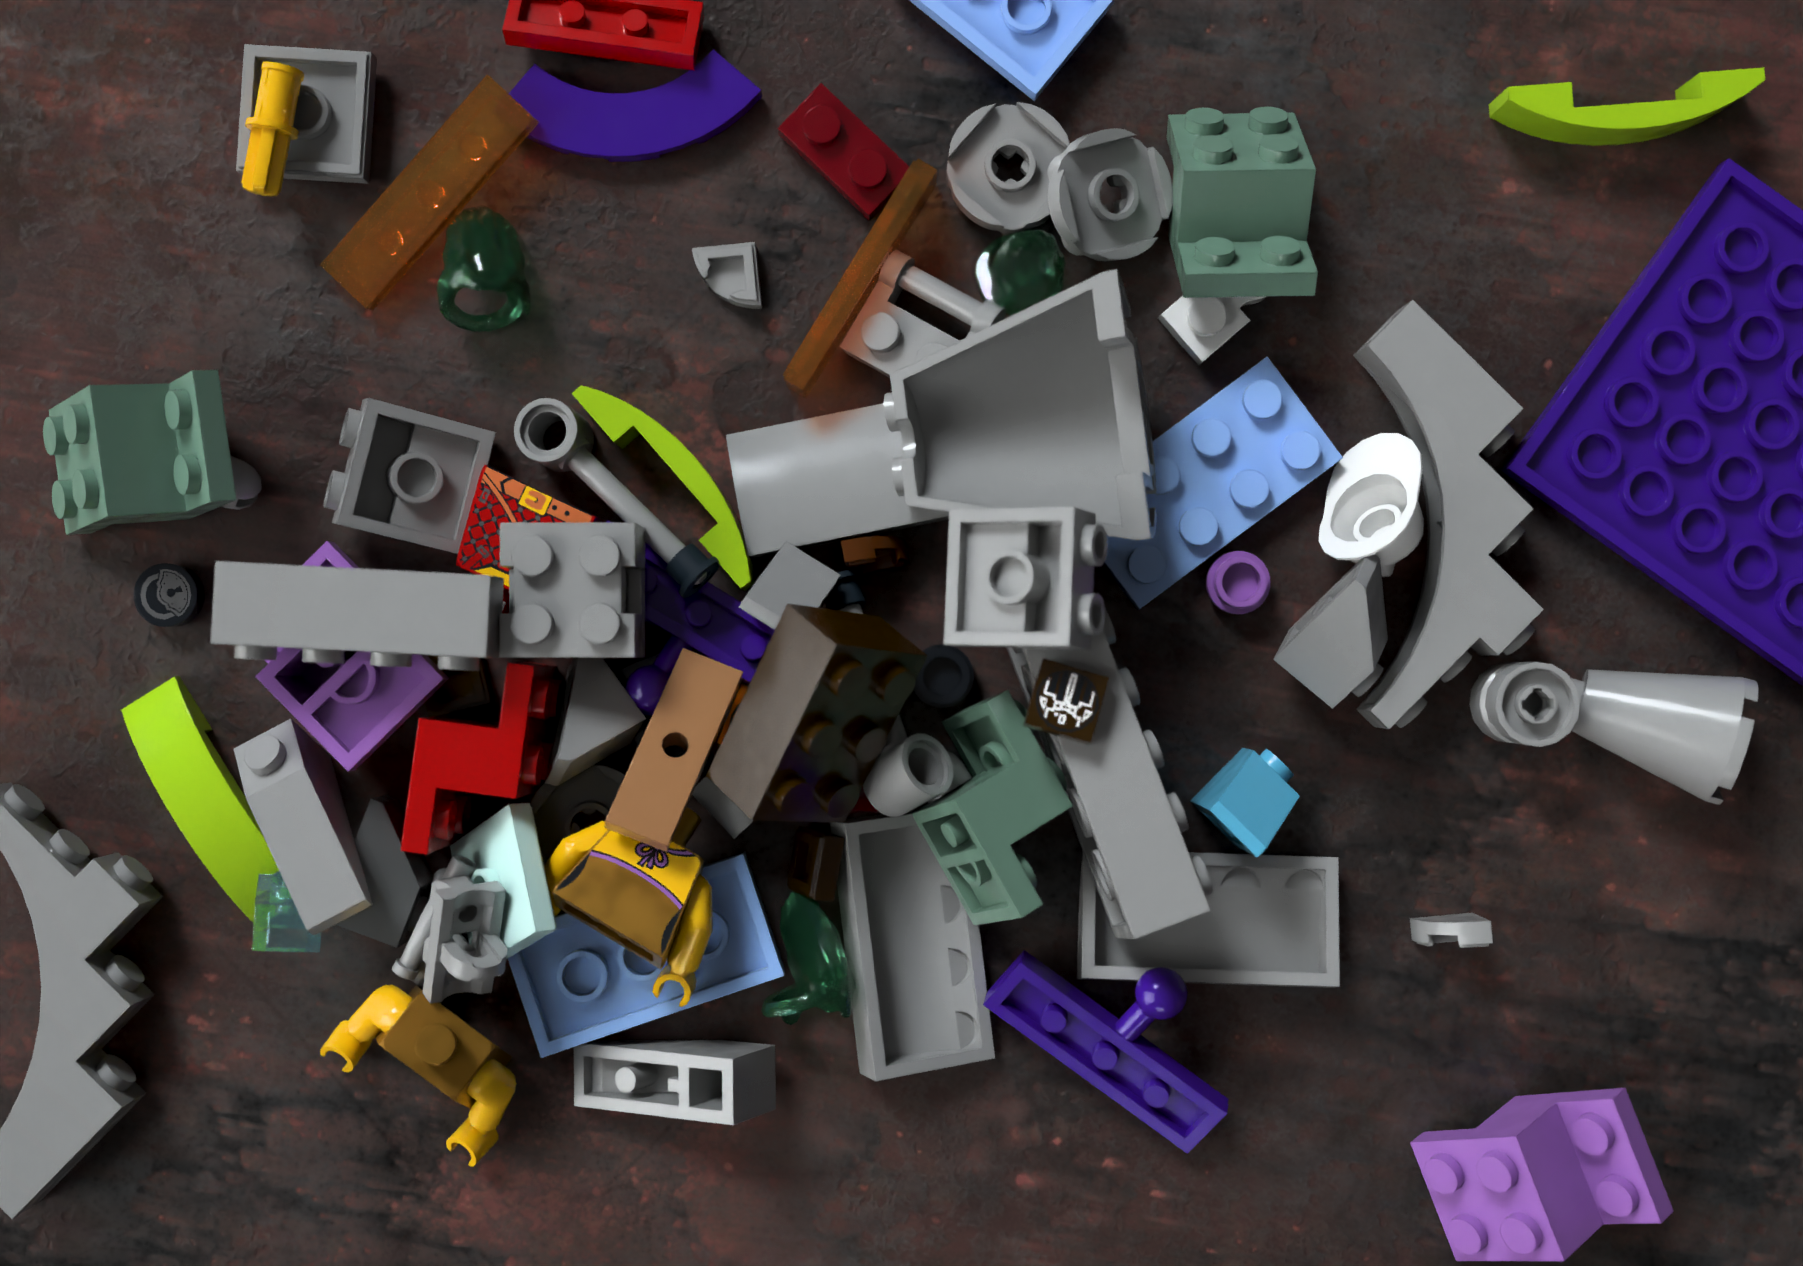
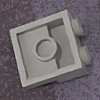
(407, 474)
(1023, 578)

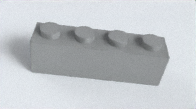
(357, 611)

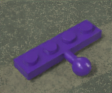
(702, 623)
(1111, 1049)

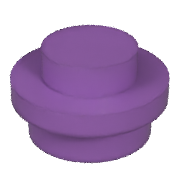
(1238, 582)

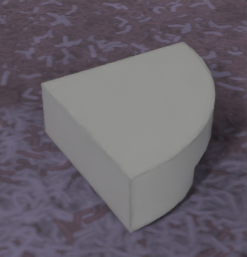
(731, 272)
(1466, 928)

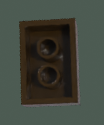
(815, 715)

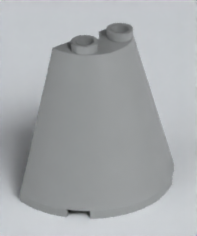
(1033, 415)

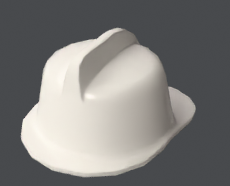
(1374, 502)

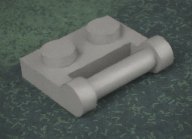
(894, 338)

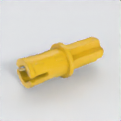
(271, 128)

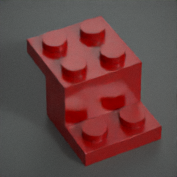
(480, 757)

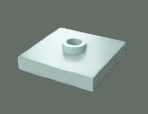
(510, 852)

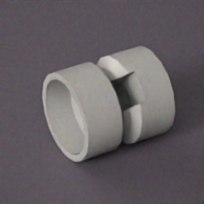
(1525, 703)

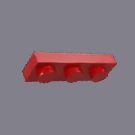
(622, 30)

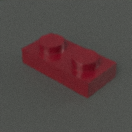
(844, 151)

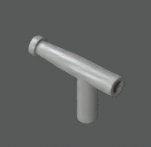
(408, 964)

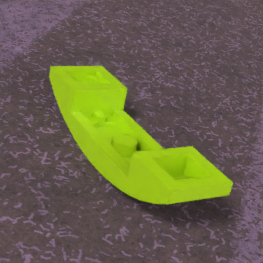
(1550, 113)
(624, 423)
(199, 789)

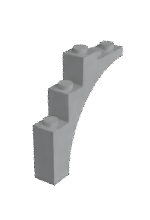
(1465, 596)
(87, 997)

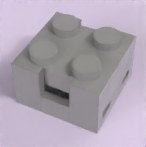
(573, 589)

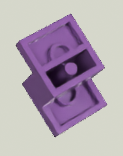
(353, 703)
(1542, 1176)

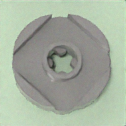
(972, 172)
(1075, 195)

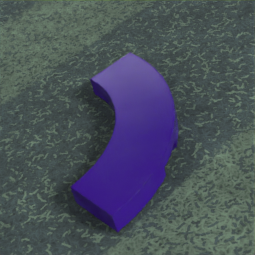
(640, 122)

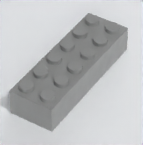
(1119, 802)

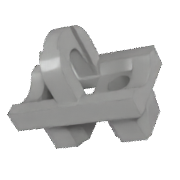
(450, 960)

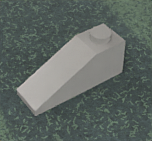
(304, 823)
(677, 1078)

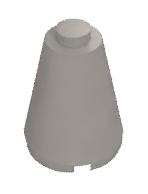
(1670, 724)

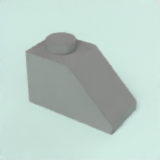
(1340, 637)

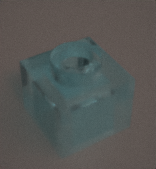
(277, 919)

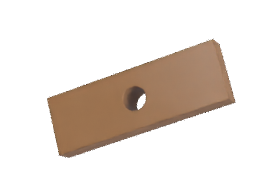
(686, 716)

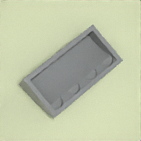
(820, 481)
(1266, 927)
(909, 953)

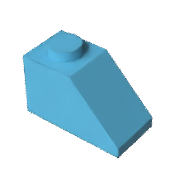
(1248, 799)

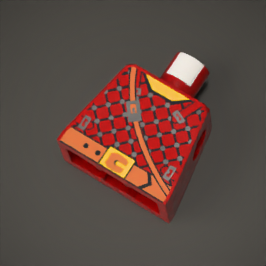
(506, 500)

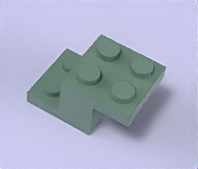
(1241, 204)
(140, 453)
(1005, 799)

